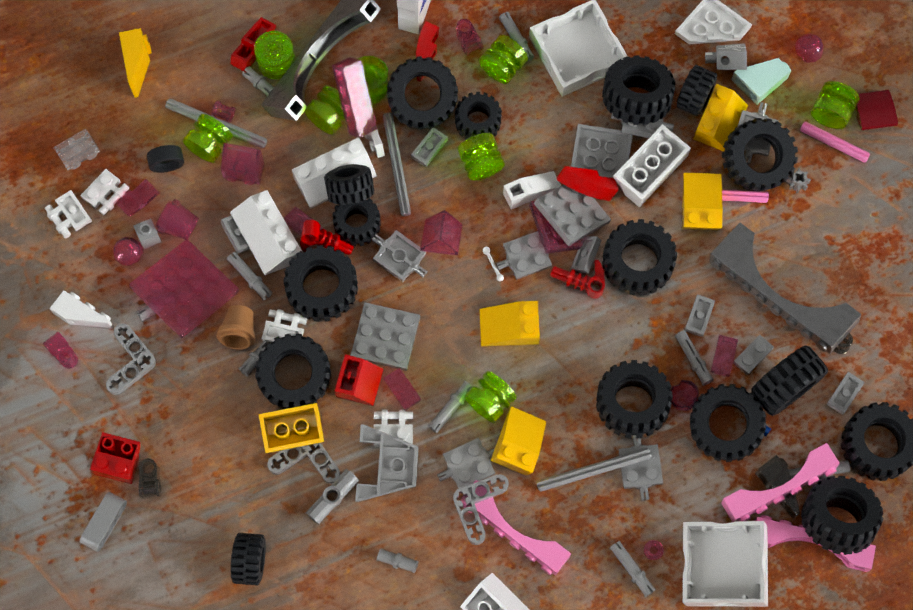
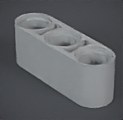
(103, 521)

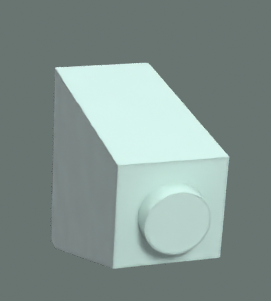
(761, 78)

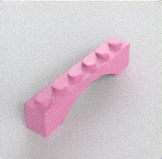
(744, 502)
(783, 532)
(547, 553)

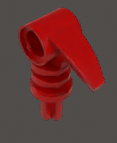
(313, 235)
(582, 282)

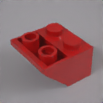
(358, 380)
(116, 458)

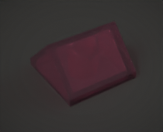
(441, 234)

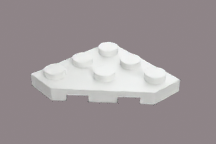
(712, 23)

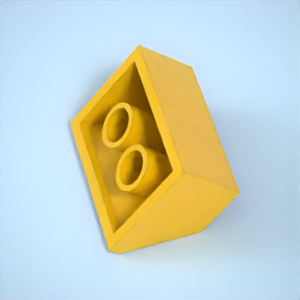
(720, 117)
(291, 428)

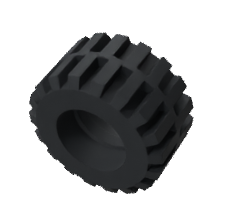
(696, 90)
(473, 104)
(349, 184)
(361, 234)
(248, 558)

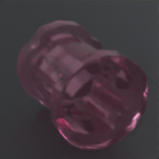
(223, 111)

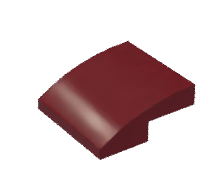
(876, 110)

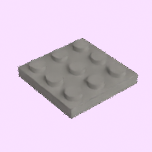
(601, 149)
(572, 213)
(385, 336)

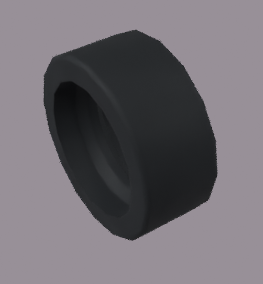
(165, 158)

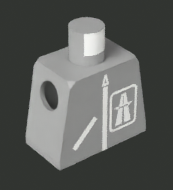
(735, 59)

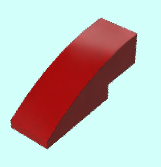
(426, 41)
(244, 54)
(588, 182)

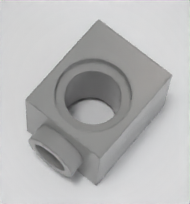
(147, 233)

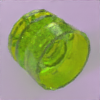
(274, 54)
(503, 59)
(377, 76)
(835, 105)
(326, 111)
(207, 138)
(481, 156)
(492, 394)

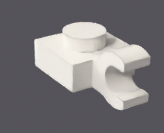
(375, 143)

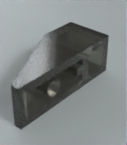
(775, 474)

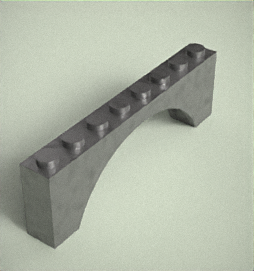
(288, 96)
(821, 325)

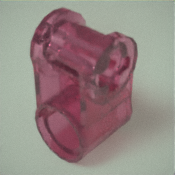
(469, 40)
(60, 349)

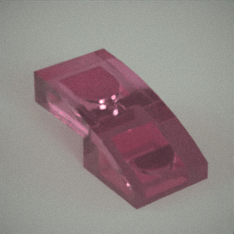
(138, 198)

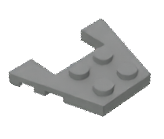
(396, 464)

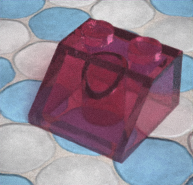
(242, 164)

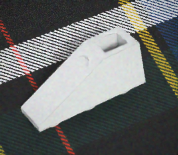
(529, 188)
(77, 313)

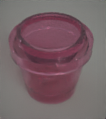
(176, 220)

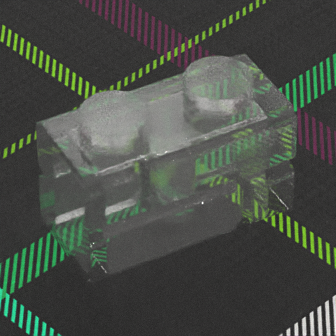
(76, 150)

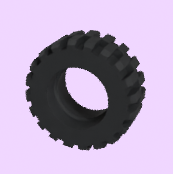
(422, 67)
(643, 74)
(782, 146)
(646, 235)
(316, 260)
(275, 353)
(639, 376)
(789, 380)
(736, 398)
(862, 457)
(832, 532)

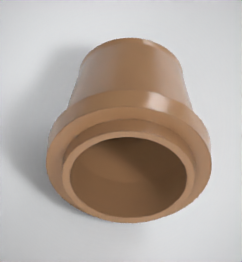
(237, 328)

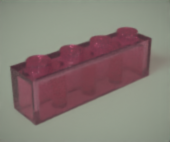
(354, 97)

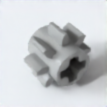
(801, 184)

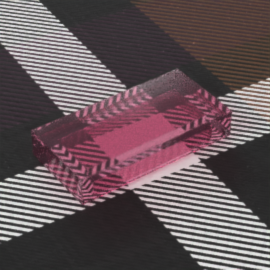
(724, 355)
(402, 389)

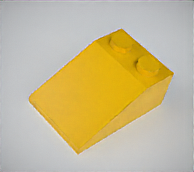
(136, 57)
(702, 201)
(510, 324)
(519, 442)

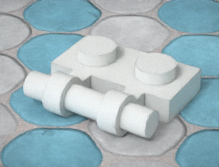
(101, 188)
(73, 211)
(276, 329)
(401, 430)

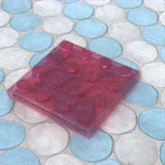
(184, 288)

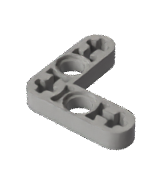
(137, 356)
(305, 451)
(473, 498)

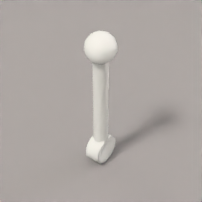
(486, 250)

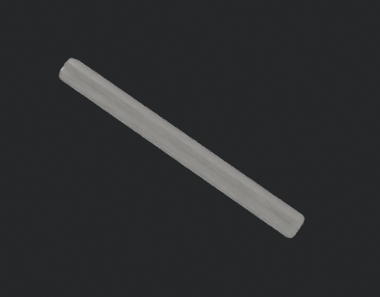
(235, 130)
(396, 164)
(594, 469)

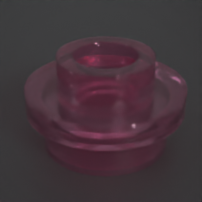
(656, 544)

